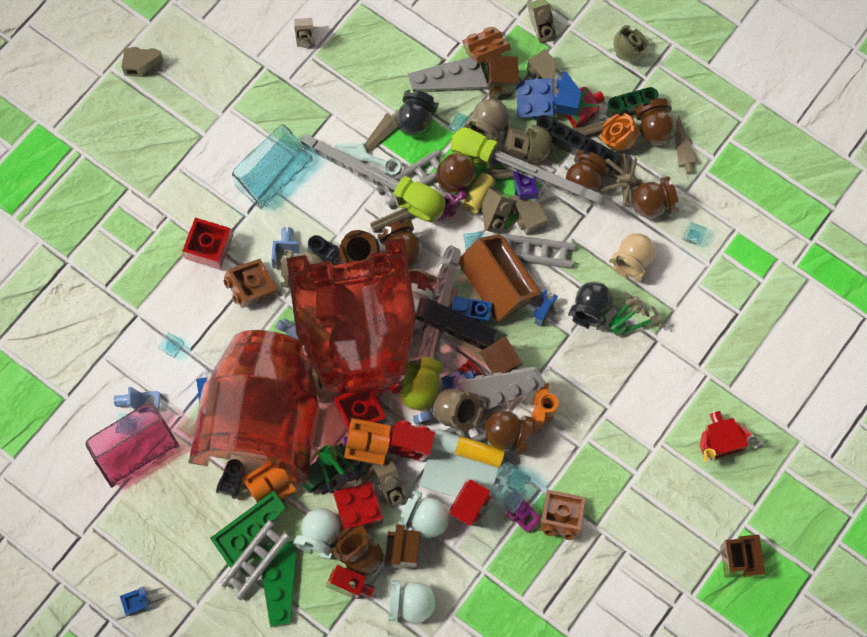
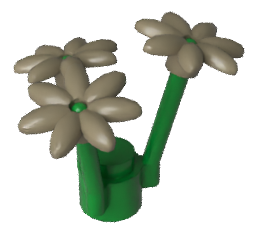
(619, 323)

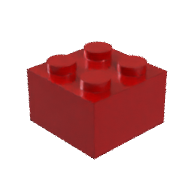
(207, 243)
(359, 406)
(410, 441)
(469, 502)
(358, 506)

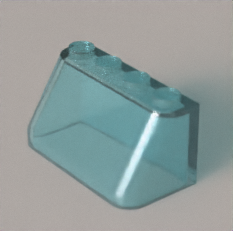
(271, 167)

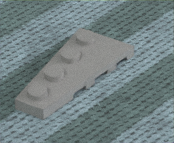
(458, 74)
(502, 387)

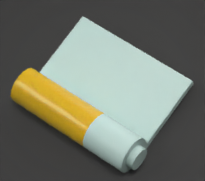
(459, 458)

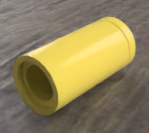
(477, 193)

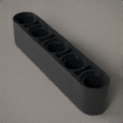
(570, 136)
(455, 324)

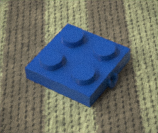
(535, 98)

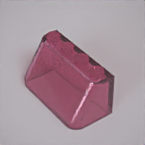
(131, 444)

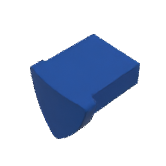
(135, 601)

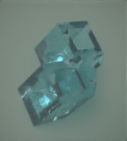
(510, 490)

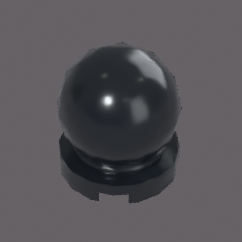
(416, 113)
(592, 304)

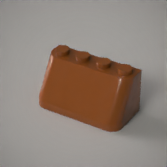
(498, 276)

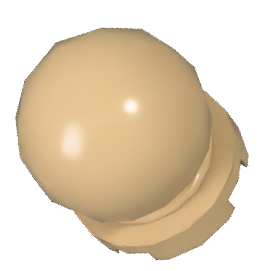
(633, 256)

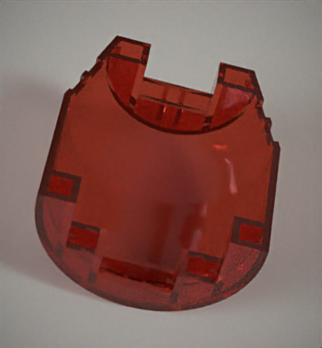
(355, 318)
(259, 404)

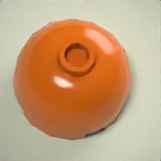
(620, 132)

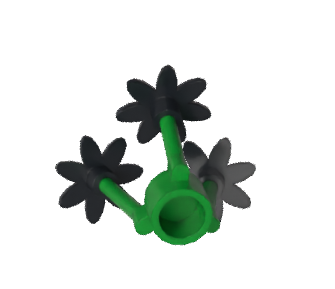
(327, 455)

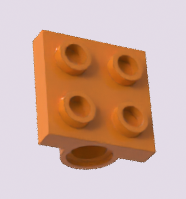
(543, 400)
(367, 441)
(266, 480)

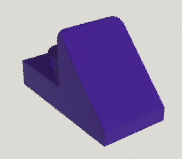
(524, 186)

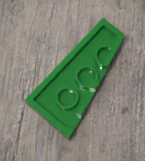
(238, 534)
(279, 584)

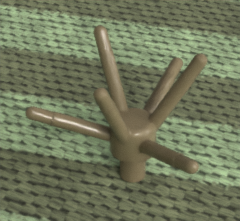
(626, 180)

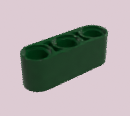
(622, 101)
(316, 476)

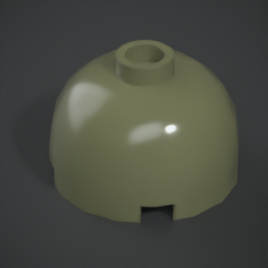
(630, 44)
(539, 144)

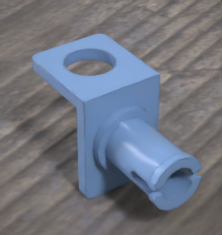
(285, 243)
(136, 398)

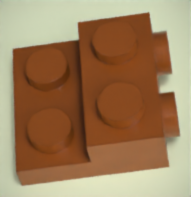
(485, 43)
(249, 283)
(562, 515)

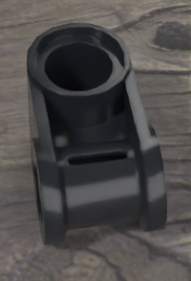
(326, 252)
(231, 480)

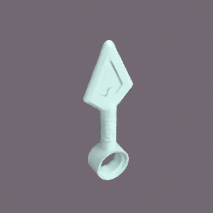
(359, 152)

